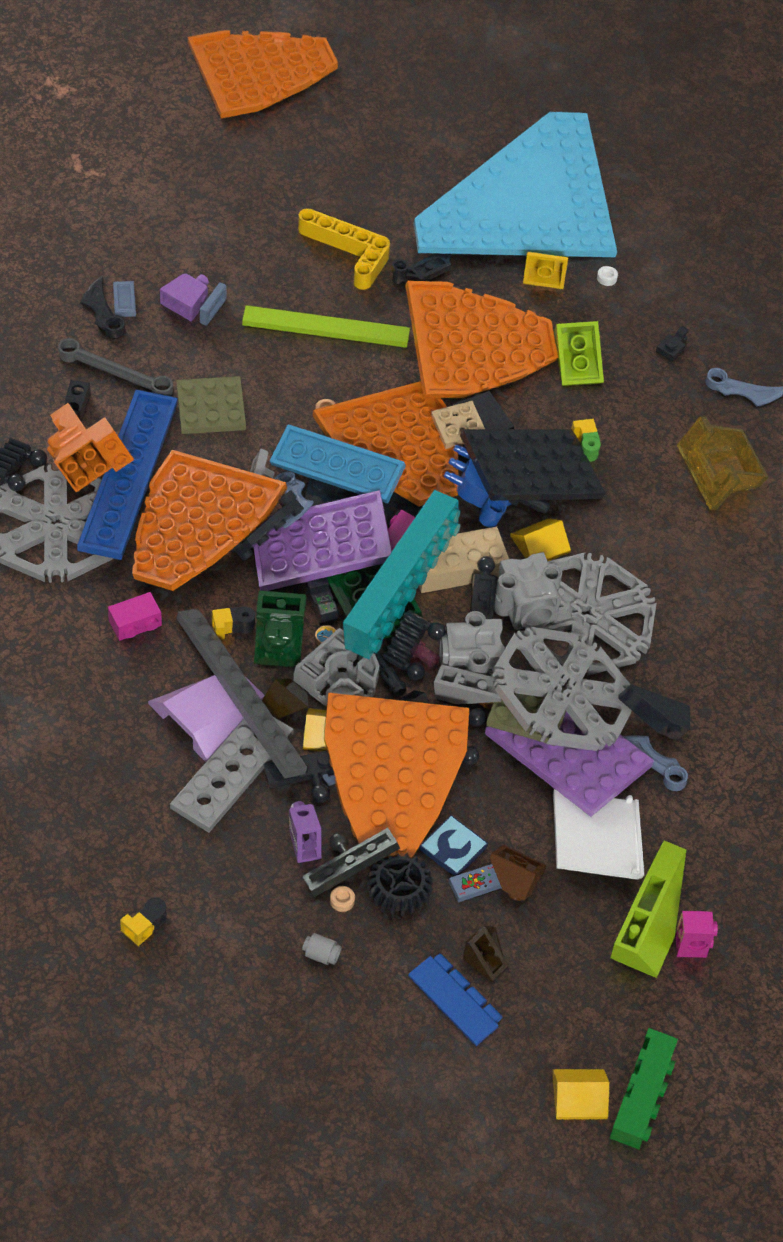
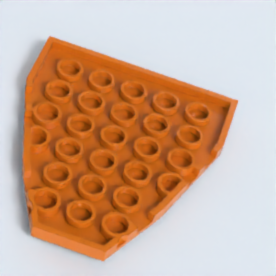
(260, 69)
(473, 340)
(399, 427)
(197, 516)
(394, 763)

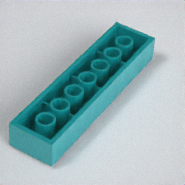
(401, 575)

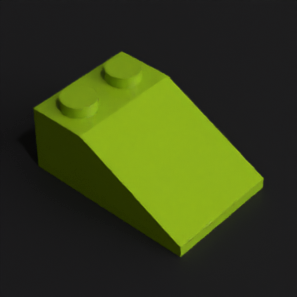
(579, 353)

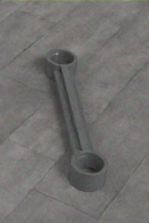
(113, 367)

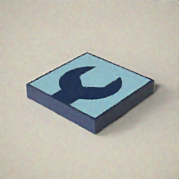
(453, 846)

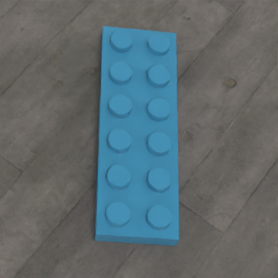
(337, 463)

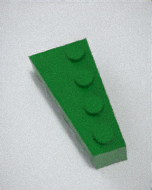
(644, 1088)

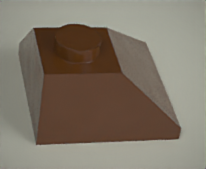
(516, 872)

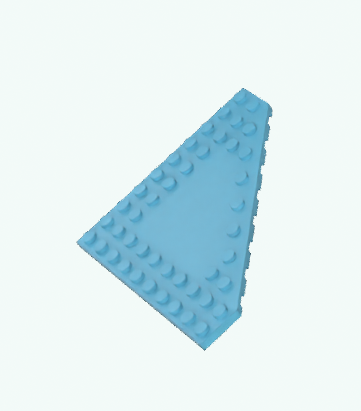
(529, 197)

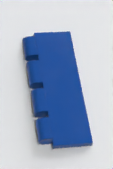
(449, 995)

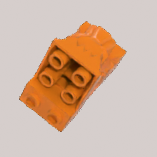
(84, 452)

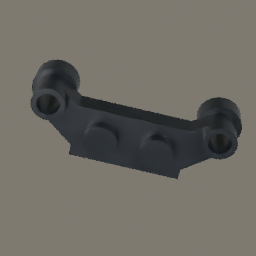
(422, 270)
(277, 521)

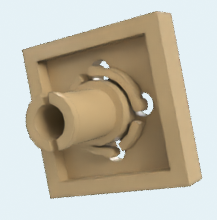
(455, 424)

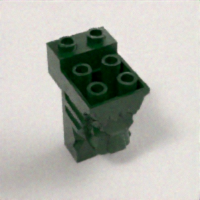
(279, 628)

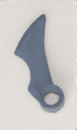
(757, 394)
(296, 486)
(662, 764)

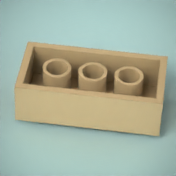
(460, 560)

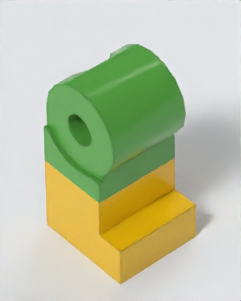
(588, 437)

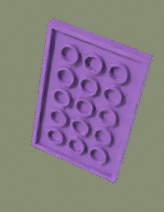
(325, 542)
(581, 775)

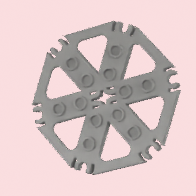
(40, 527)
(603, 610)
(548, 683)

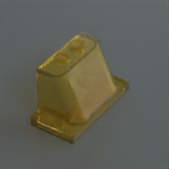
(720, 461)

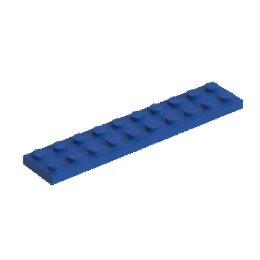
(123, 491)

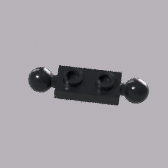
(484, 588)

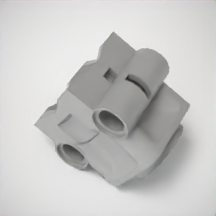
(528, 591)
(472, 644)

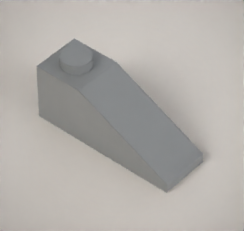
(464, 686)

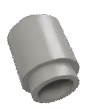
(322, 949)

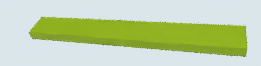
(326, 326)

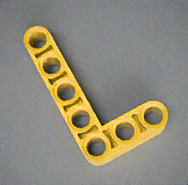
(368, 245)

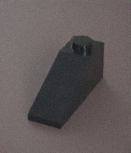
(659, 712)

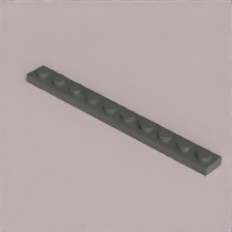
(242, 693)

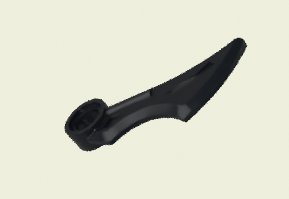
(95, 299)

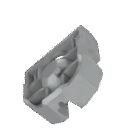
(314, 677)

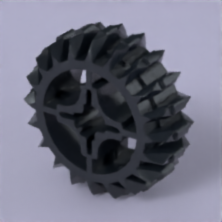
(406, 894)

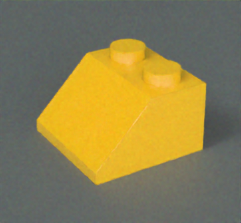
(545, 270)

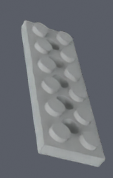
(215, 770)

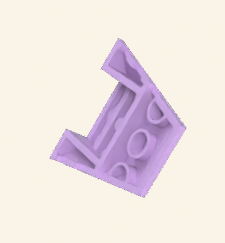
(203, 713)

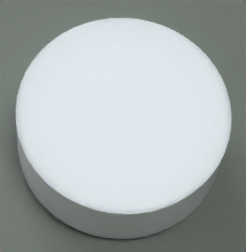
(607, 275)

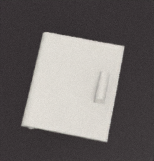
(602, 843)

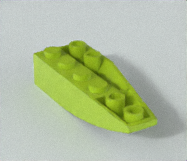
(653, 915)

